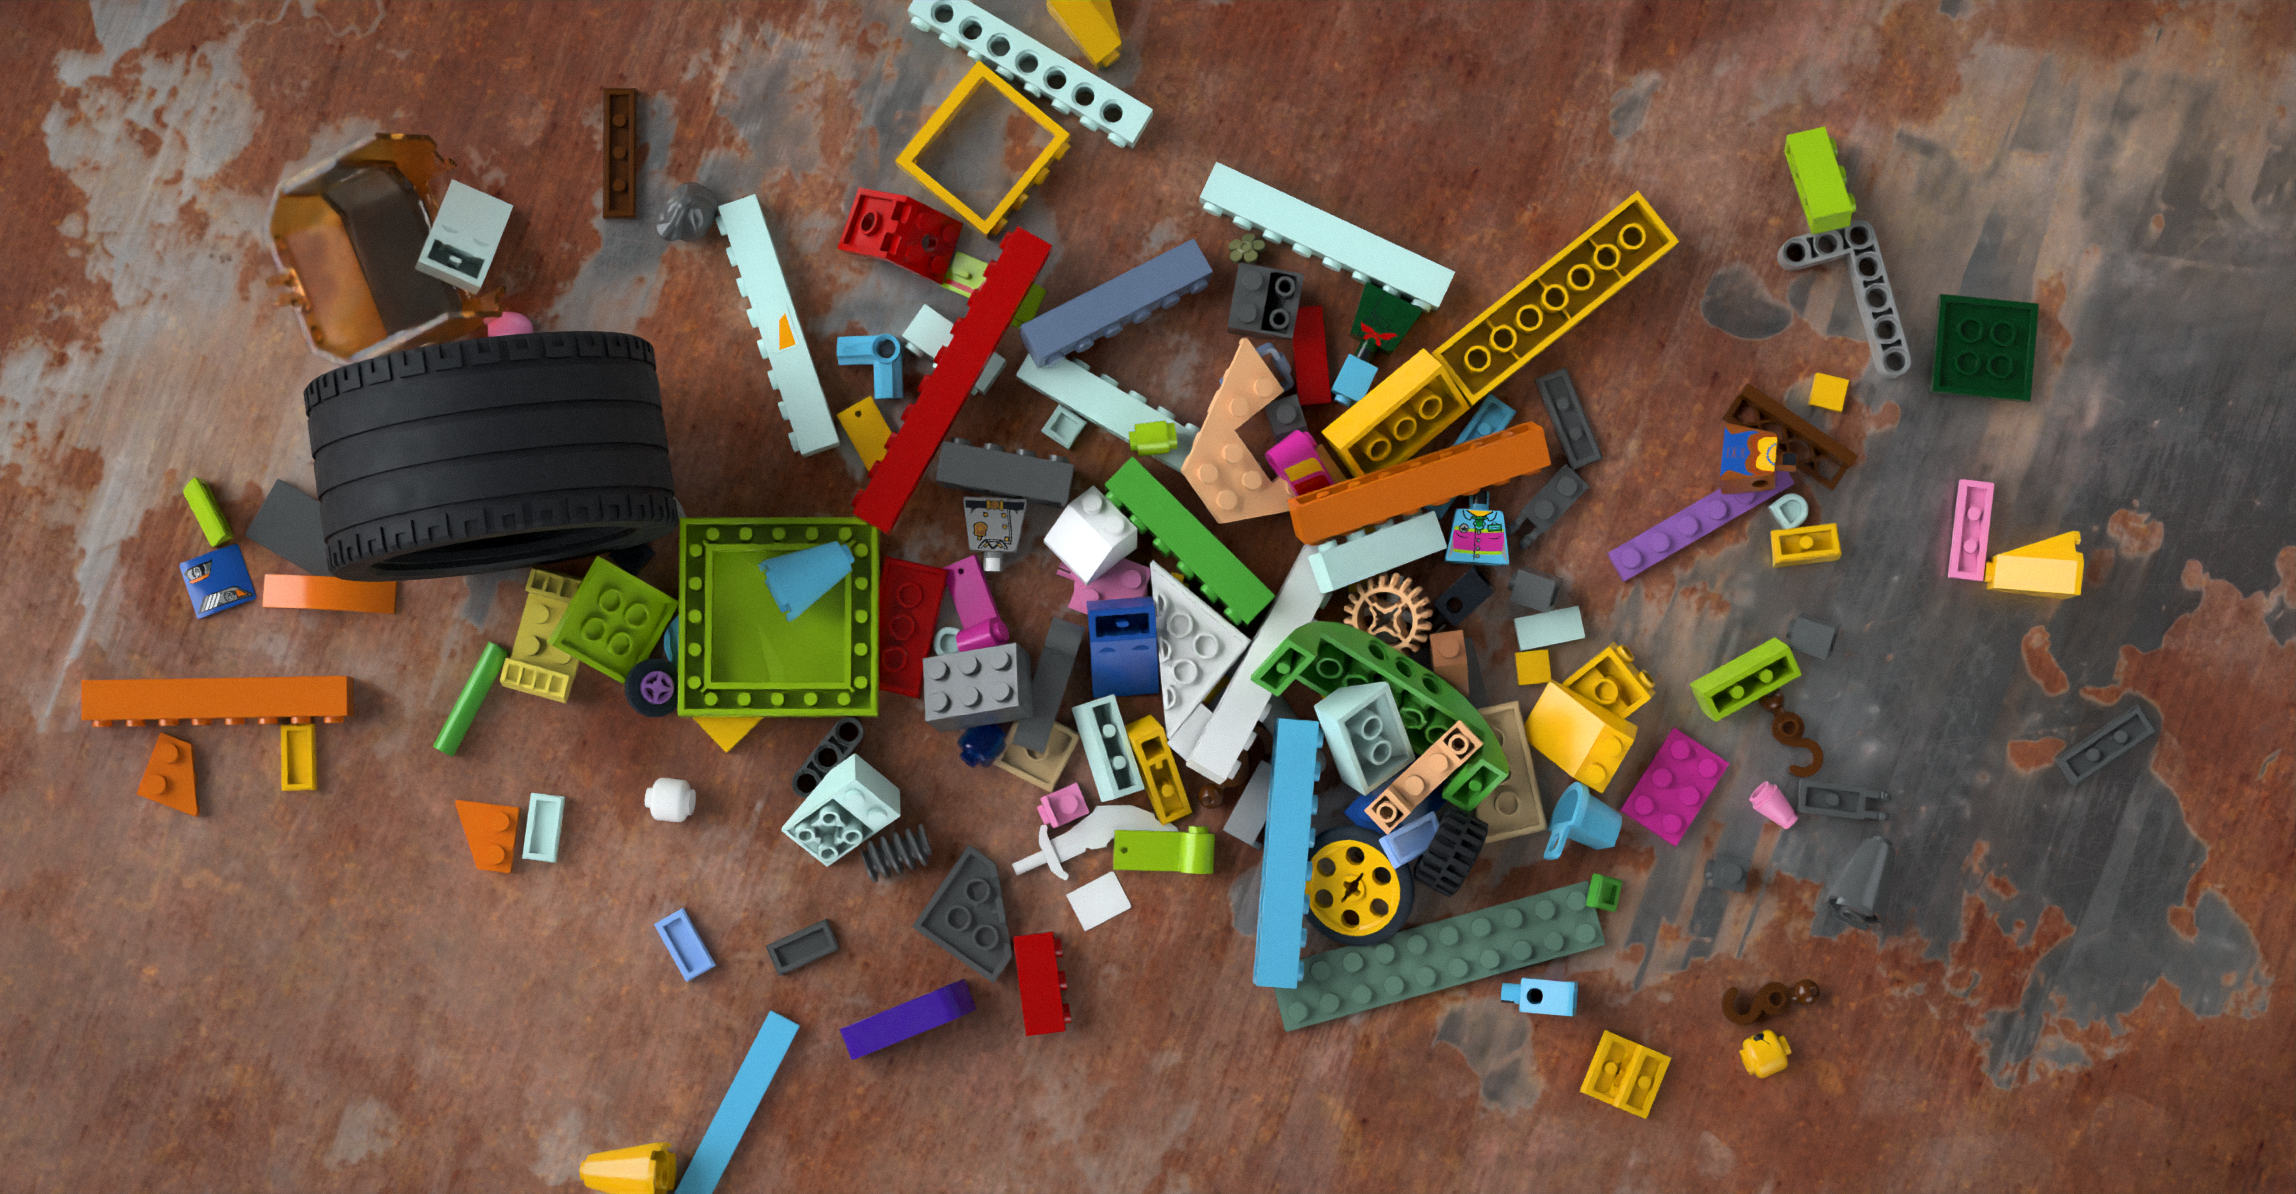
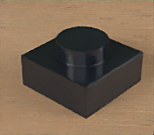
(633, 558)

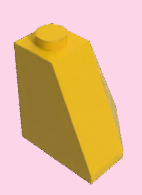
(1090, 27)
(2039, 569)

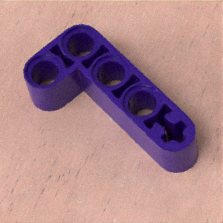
(908, 1019)

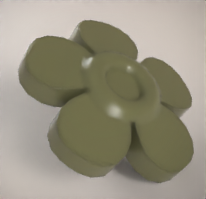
(1246, 249)

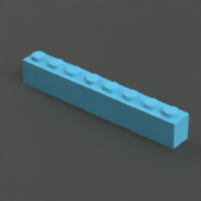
(1286, 853)

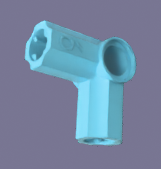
(866, 351)

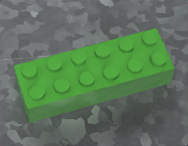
(1189, 543)

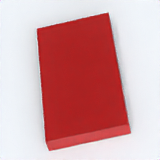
(908, 621)

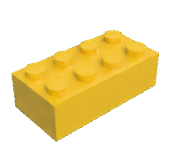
(1397, 416)

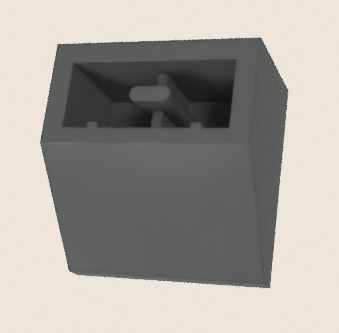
(1265, 302)

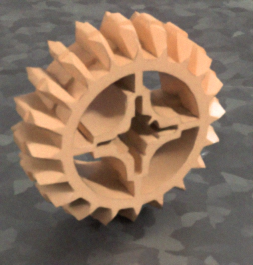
(1409, 598)

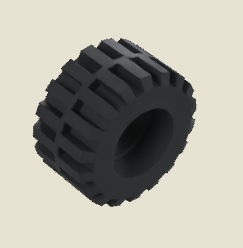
(1451, 851)

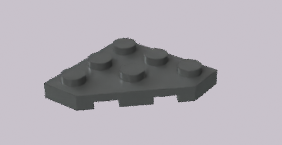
(970, 916)

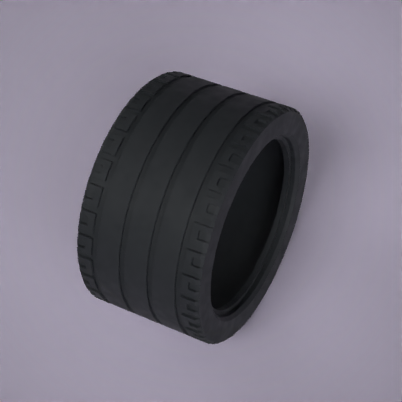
(490, 455)

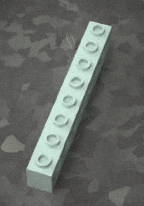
(1106, 96)

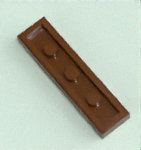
(620, 153)

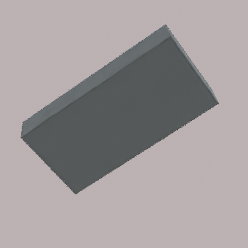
(802, 947)

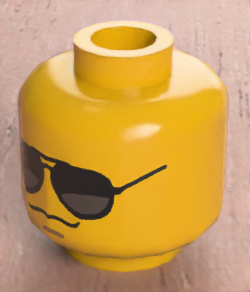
(1765, 1054)

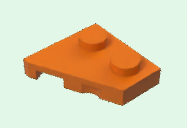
(171, 775)
(490, 833)

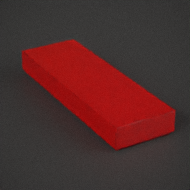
(1311, 357)

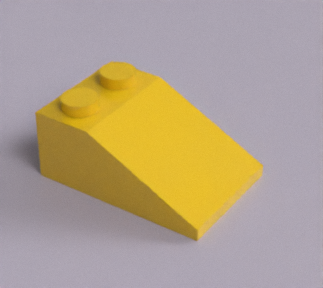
(1579, 735)

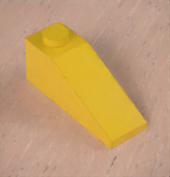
(1158, 769)

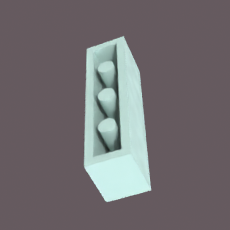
(1376, 552)

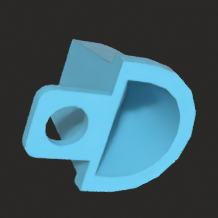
(1582, 819)

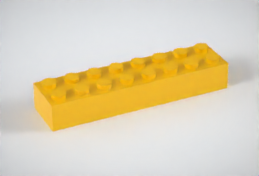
(1555, 298)

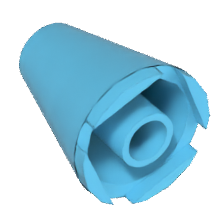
(805, 575)

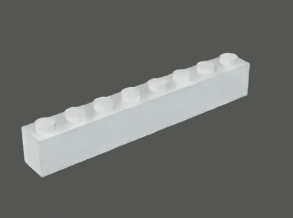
(1244, 700)

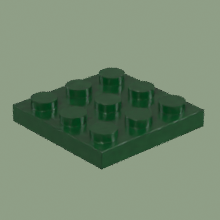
(1984, 348)

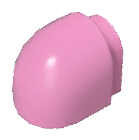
(510, 324)

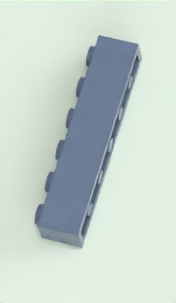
(1116, 304)

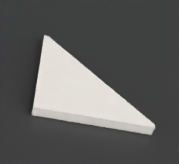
(1193, 647)

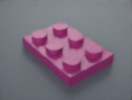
(1674, 787)

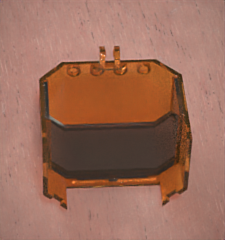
(350, 251)

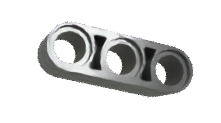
(834, 741)

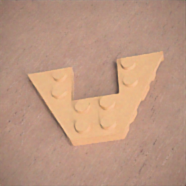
(1221, 464)

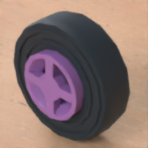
(663, 688)

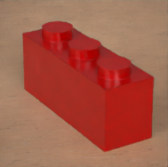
(1041, 983)

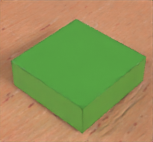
(1604, 892)

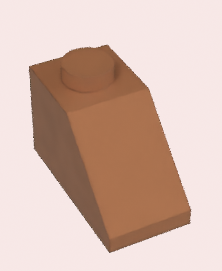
(1449, 659)

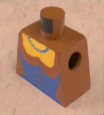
(1752, 460)

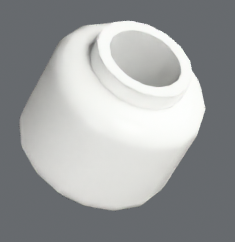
(670, 800)

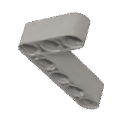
(1862, 286)

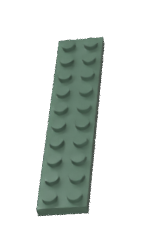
(1442, 955)

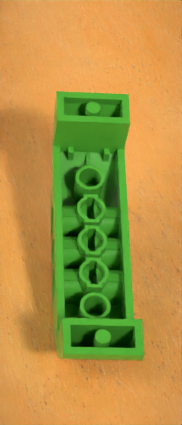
(1340, 656)

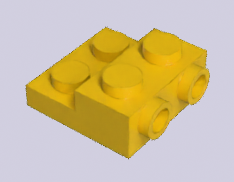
(1613, 681)

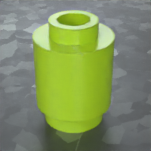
(1153, 438)

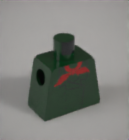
(1381, 322)

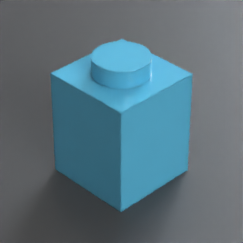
(1353, 381)

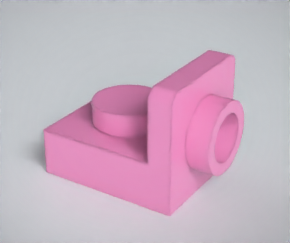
(1063, 806)

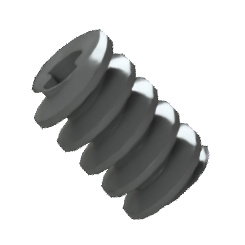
(897, 853)

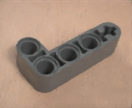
(1049, 683)

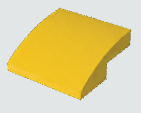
(1625, 1074)

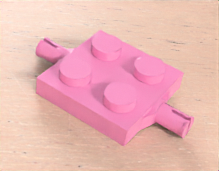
(1121, 581)

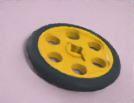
(1397, 893)

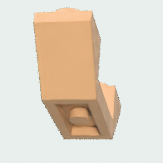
(1423, 776)

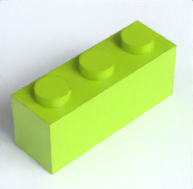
(1819, 180)
(1745, 679)

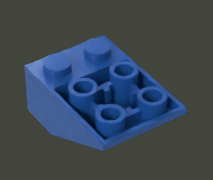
(1123, 646)

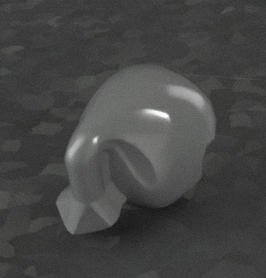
(687, 213)

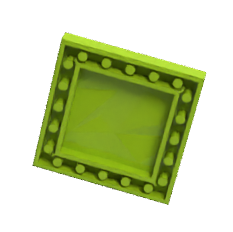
(736, 642)

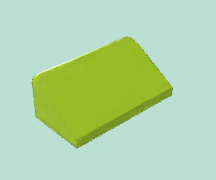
(207, 512)

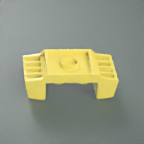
(534, 663)

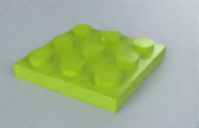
(613, 620)

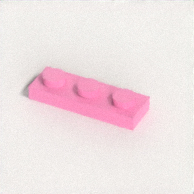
(1971, 530)

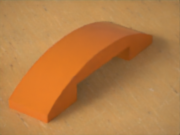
(329, 594)

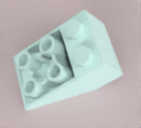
(464, 237)
(844, 810)

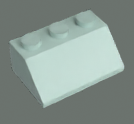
(1365, 734)

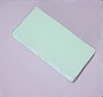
(1549, 628)
(543, 827)

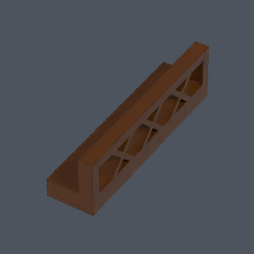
(1797, 427)

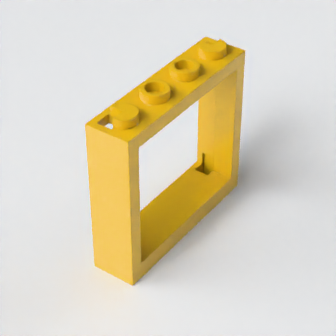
(941, 119)

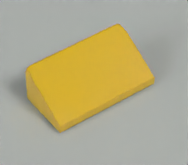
(1805, 545)

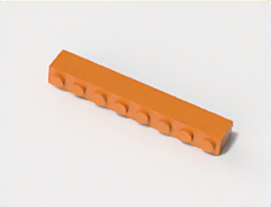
(1419, 483)
(217, 699)

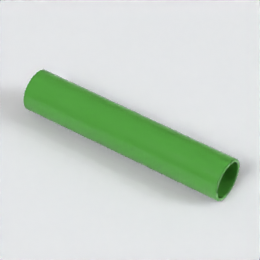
(471, 699)

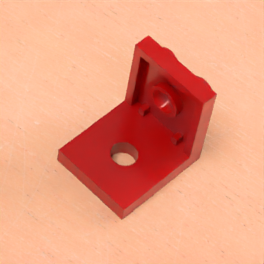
(899, 233)

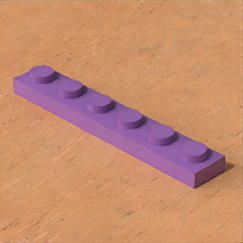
(1687, 527)

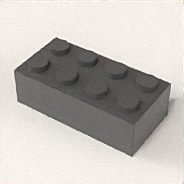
(1005, 474)

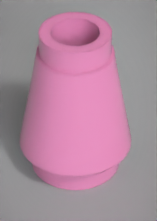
(1772, 803)

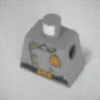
(994, 528)

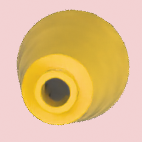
(631, 1170)

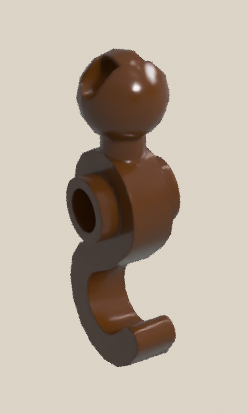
(1788, 730)
(1216, 791)
(1771, 998)

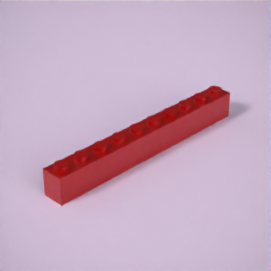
(952, 380)

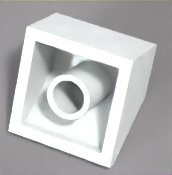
(1091, 536)

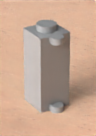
(1251, 808)

